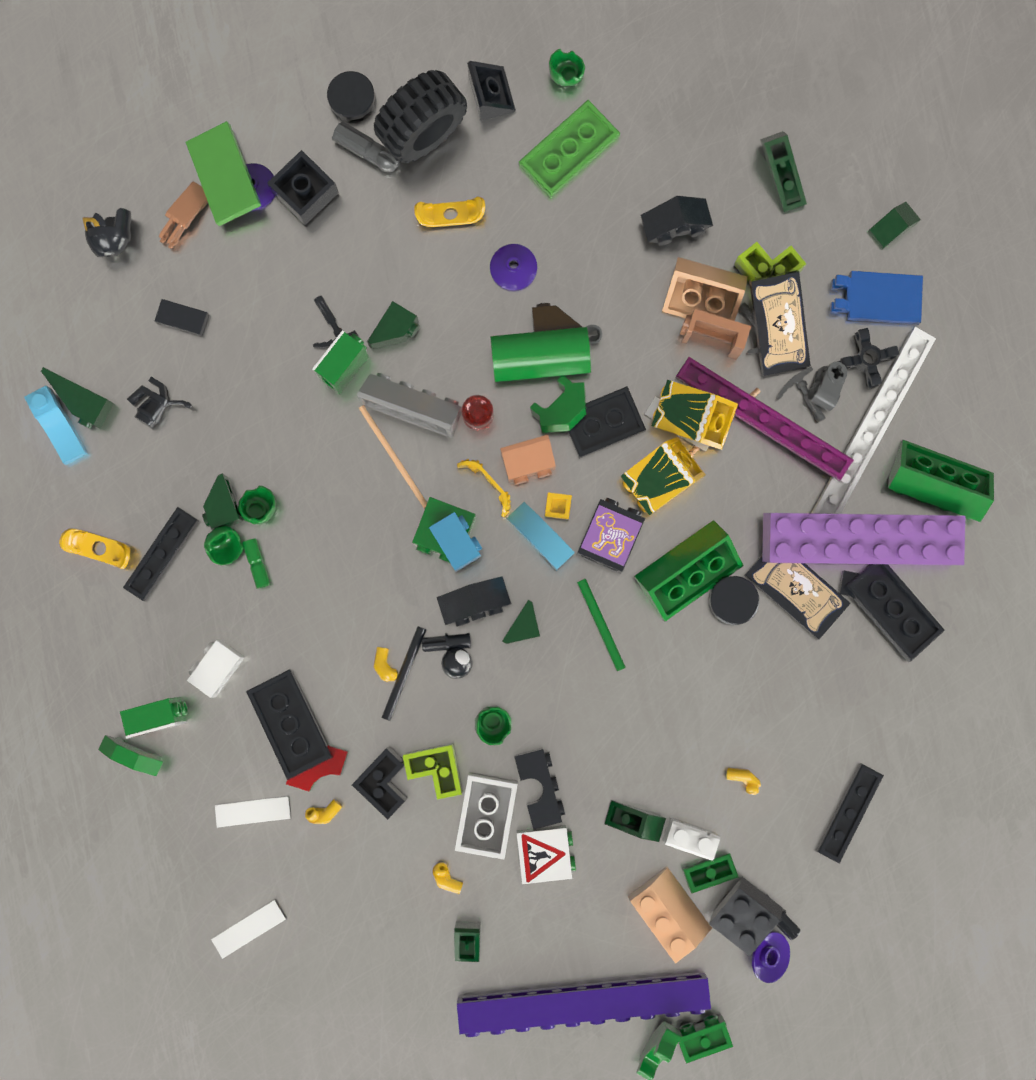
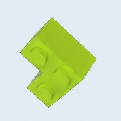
(757, 263)
(439, 763)

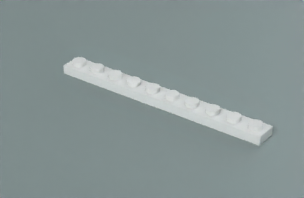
(876, 420)

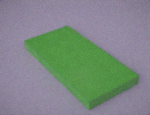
(569, 148)
(223, 173)

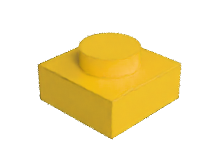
(558, 506)

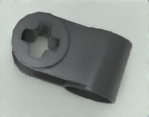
(828, 385)

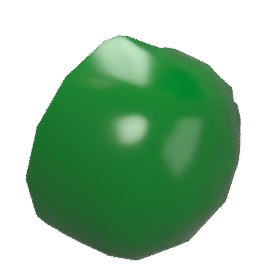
(566, 68)
(257, 505)
(223, 545)
(493, 725)

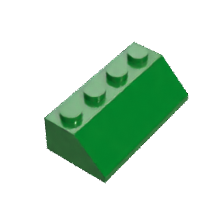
(942, 481)
(689, 570)

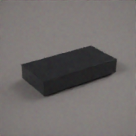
(181, 317)

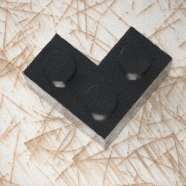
(676, 218)
(474, 601)
(376, 786)

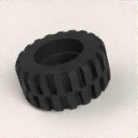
(420, 116)

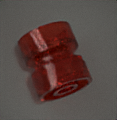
(477, 413)

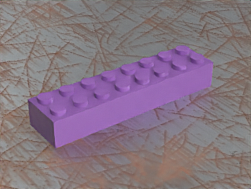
(863, 539)

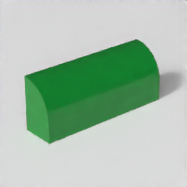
(541, 354)

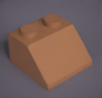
(528, 459)

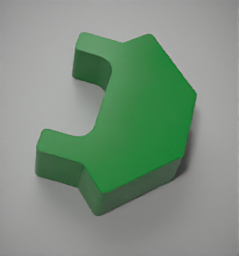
(565, 410)
(130, 756)
(658, 1049)

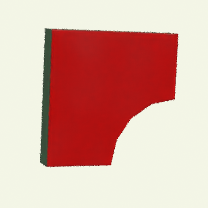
(332, 766)

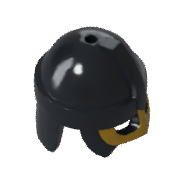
(109, 235)

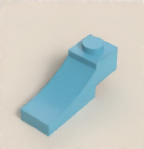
(56, 424)

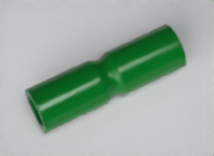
(256, 565)

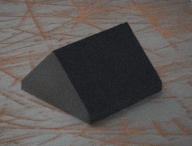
(490, 90)

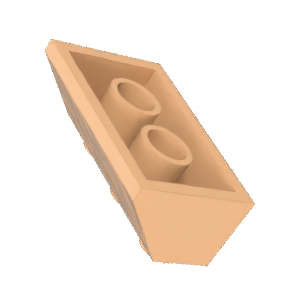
(704, 289)
(670, 914)

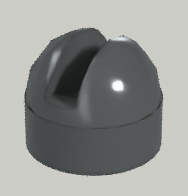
(594, 339)

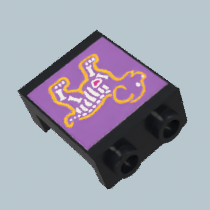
(611, 535)

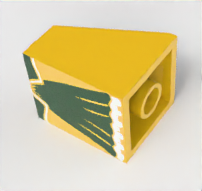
(694, 414)
(662, 475)

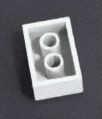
(486, 816)

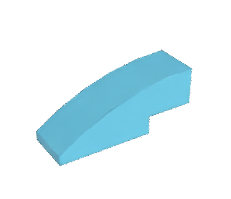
(540, 535)

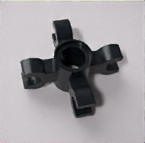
(872, 375)

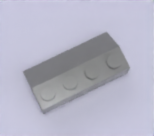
(409, 404)

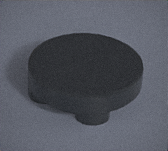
(351, 95)
(734, 600)

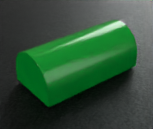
(710, 873)

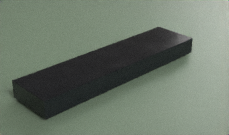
(161, 554)
(849, 813)

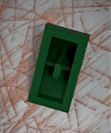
(894, 224)
(524, 626)
(467, 941)

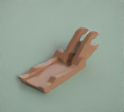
(183, 213)

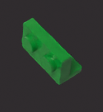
(704, 1038)

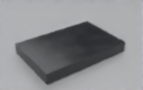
(606, 423)

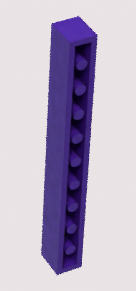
(583, 1004)

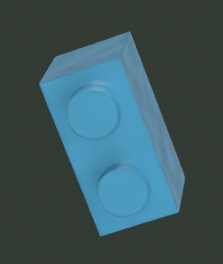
(455, 541)

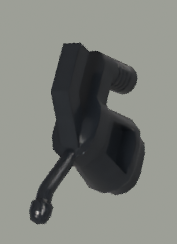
(152, 409)

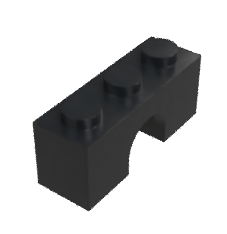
(546, 809)

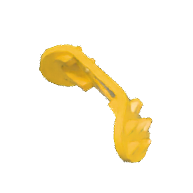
(433, 214)
(476, 467)
(82, 543)

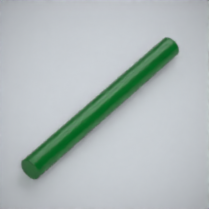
(601, 624)

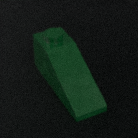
(783, 170)
(81, 402)

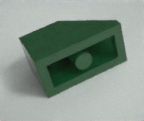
(394, 327)
(221, 505)
(635, 821)

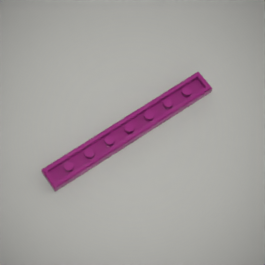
(767, 420)

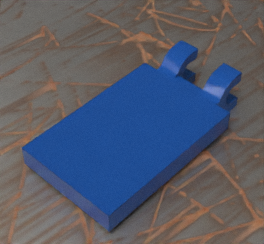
(880, 297)

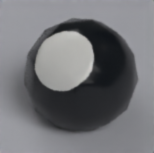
(456, 663)

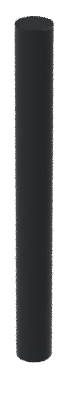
(403, 674)

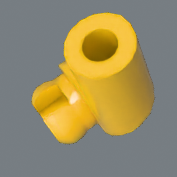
(381, 666)
(746, 777)
(323, 815)
(444, 880)

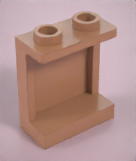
(717, 328)

